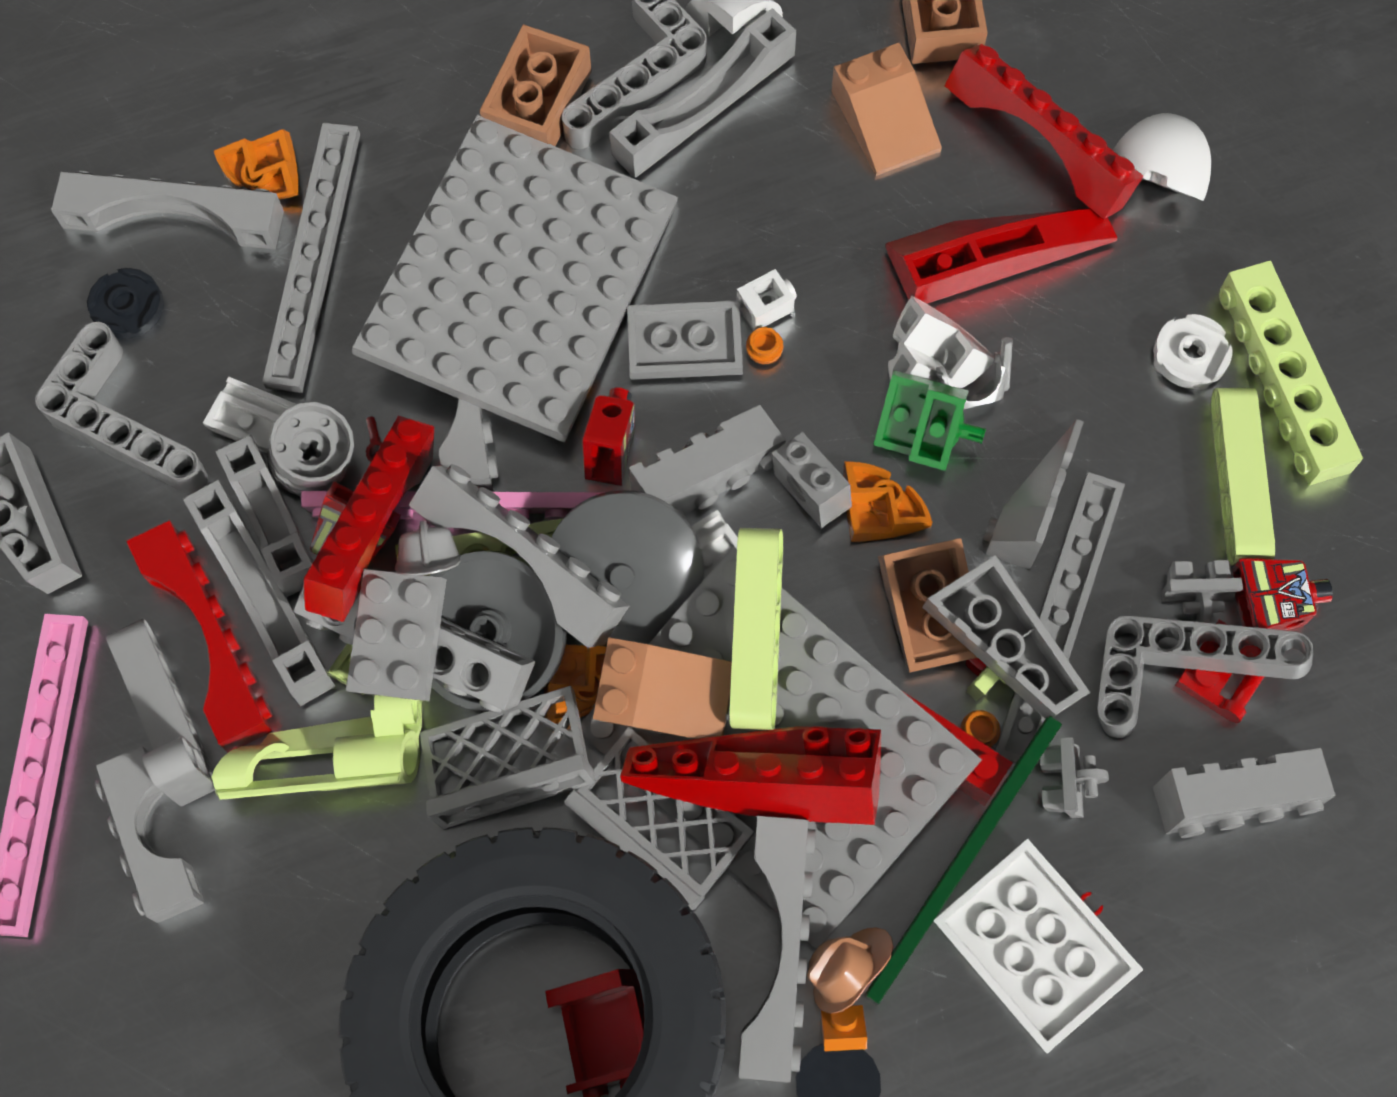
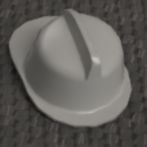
(426, 551)

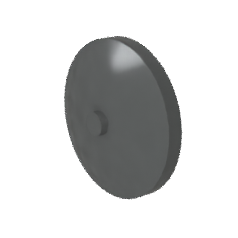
(640, 550)
(507, 604)

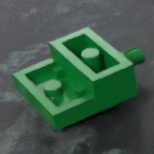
(924, 420)

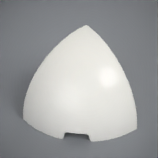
(731, 14)
(1169, 153)
(934, 340)

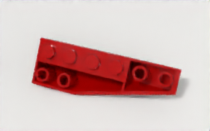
(990, 249)
(768, 773)

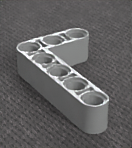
(644, 71)
(109, 424)
(1187, 655)
(178, 757)

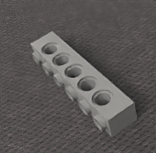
(506, 668)

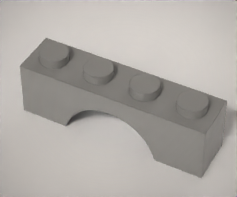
(267, 513)
(162, 884)

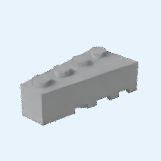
(710, 462)
(29, 523)
(1008, 637)
(1243, 792)

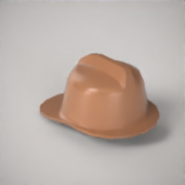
(846, 966)

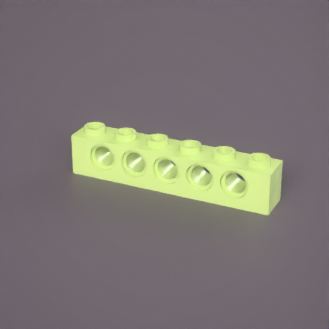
(1308, 385)

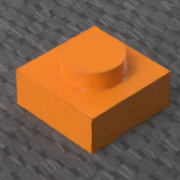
(844, 1029)

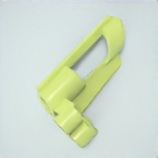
(364, 750)

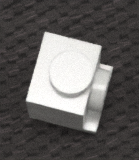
(766, 289)

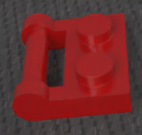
(1207, 685)

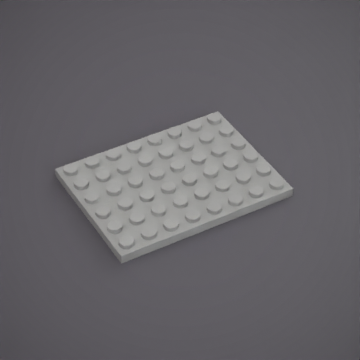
(517, 278)
(820, 686)

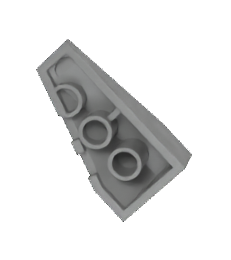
(1027, 514)

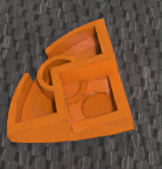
(262, 164)
(881, 506)
(582, 671)

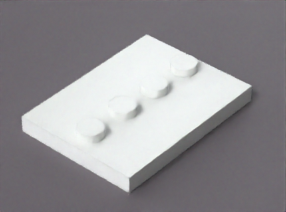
(1038, 945)

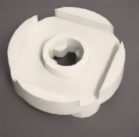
(1187, 371)

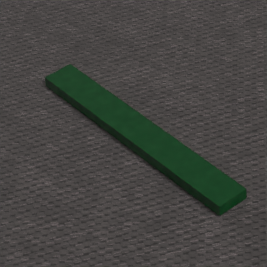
(963, 860)

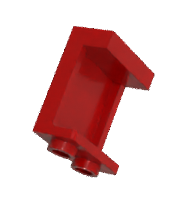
(602, 1028)

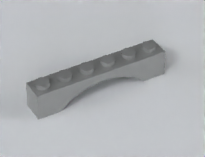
(658, 130)
(99, 201)
(467, 445)
(262, 598)
(579, 601)
(768, 1037)

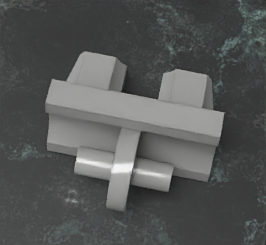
(1201, 595)
(1068, 797)

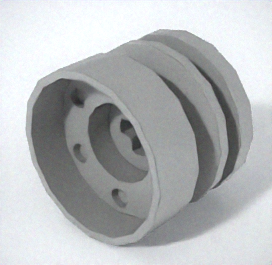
(306, 428)

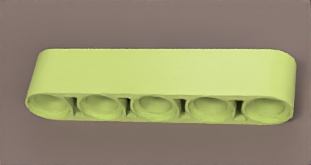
(1242, 474)
(756, 628)

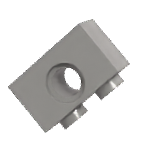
(812, 479)

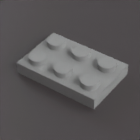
(684, 340)
(396, 635)

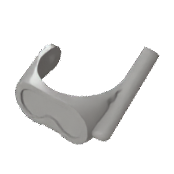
(996, 386)

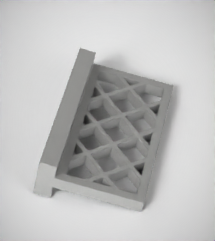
(505, 790)
(619, 831)

